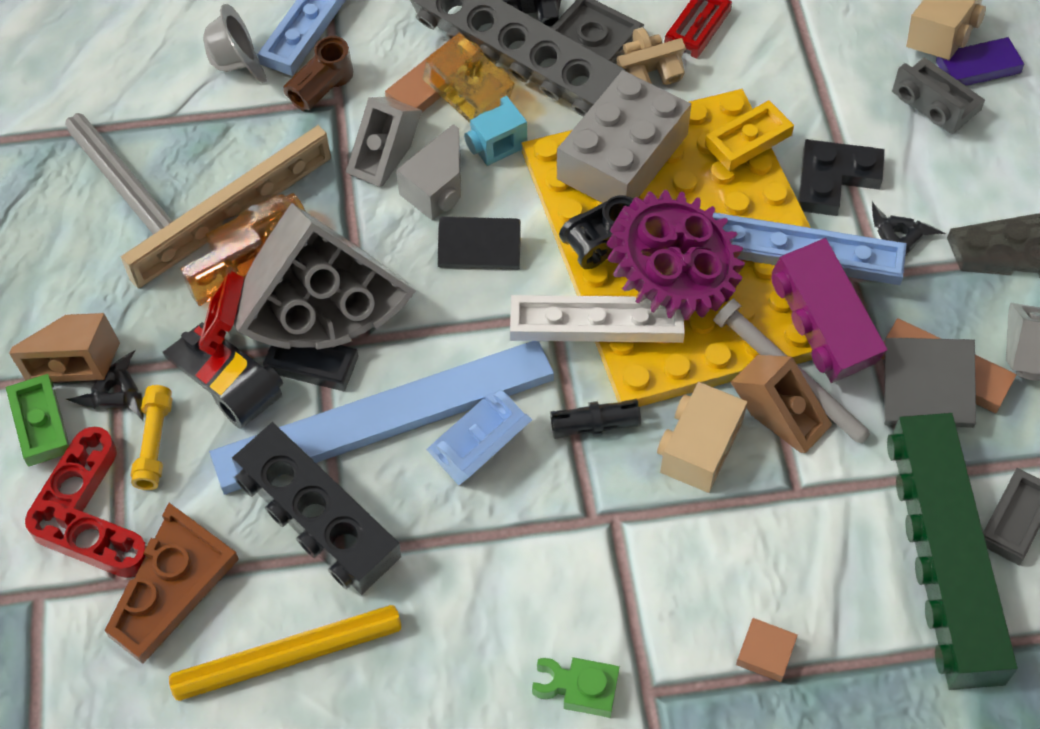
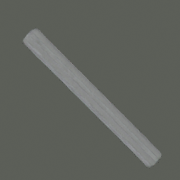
(117, 173)

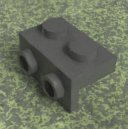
(937, 95)

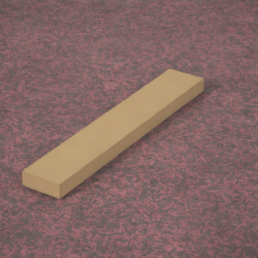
(260, 183)

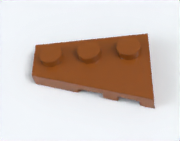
(172, 580)

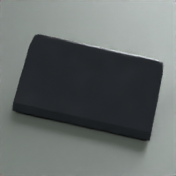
(479, 242)

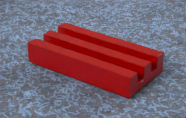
(698, 45)
(221, 312)

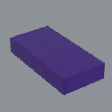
(983, 62)

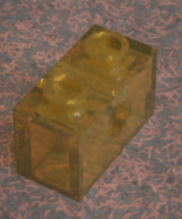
(466, 77)

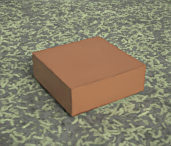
(766, 649)

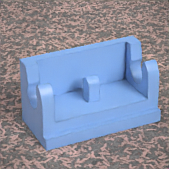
(478, 435)

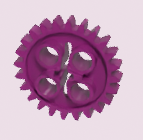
(683, 245)

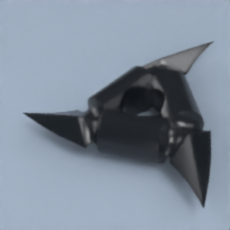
(914, 230)
(126, 397)

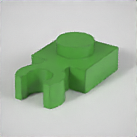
(587, 685)

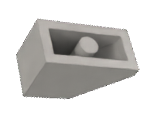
(382, 139)
(433, 175)
(1024, 340)

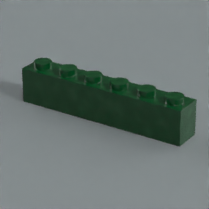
(951, 553)

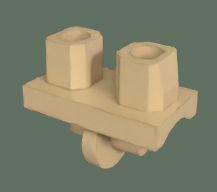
(650, 54)

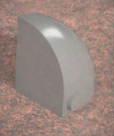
(315, 287)

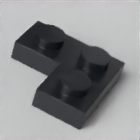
(830, 166)

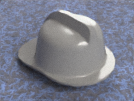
(230, 44)

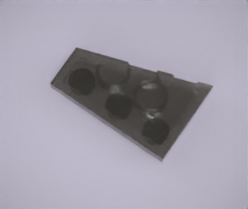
(998, 246)

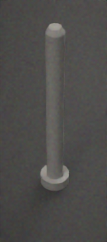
(759, 342)

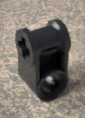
(591, 231)

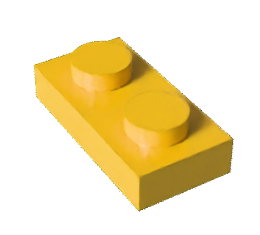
(749, 135)

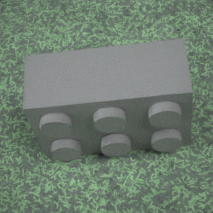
(623, 139)

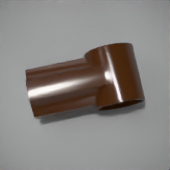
(326, 70)

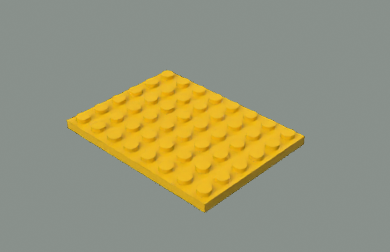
(752, 191)

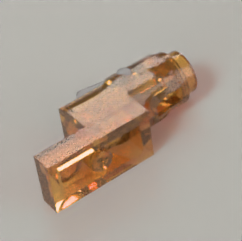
(235, 246)

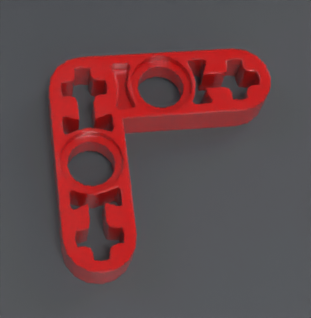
(69, 509)

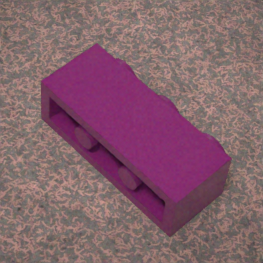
(827, 311)

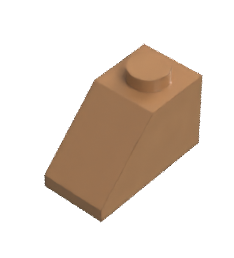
(68, 349)
(782, 400)

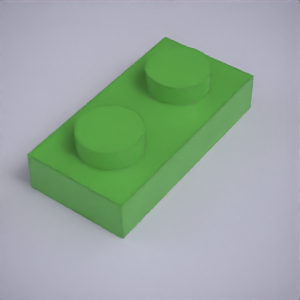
(37, 419)

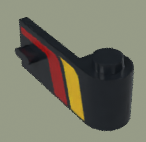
(232, 377)

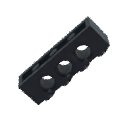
(275, 454)

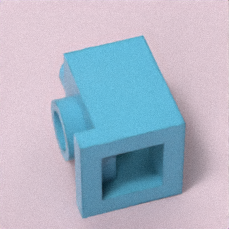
(497, 132)

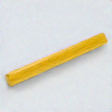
(284, 652)

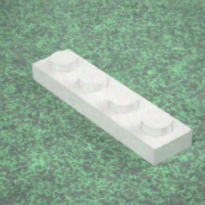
(591, 319)

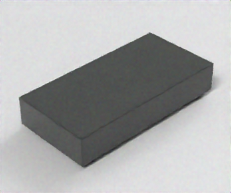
(1015, 518)

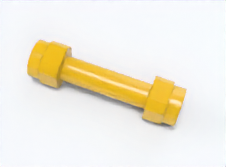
(147, 469)

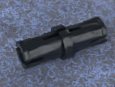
(595, 418)

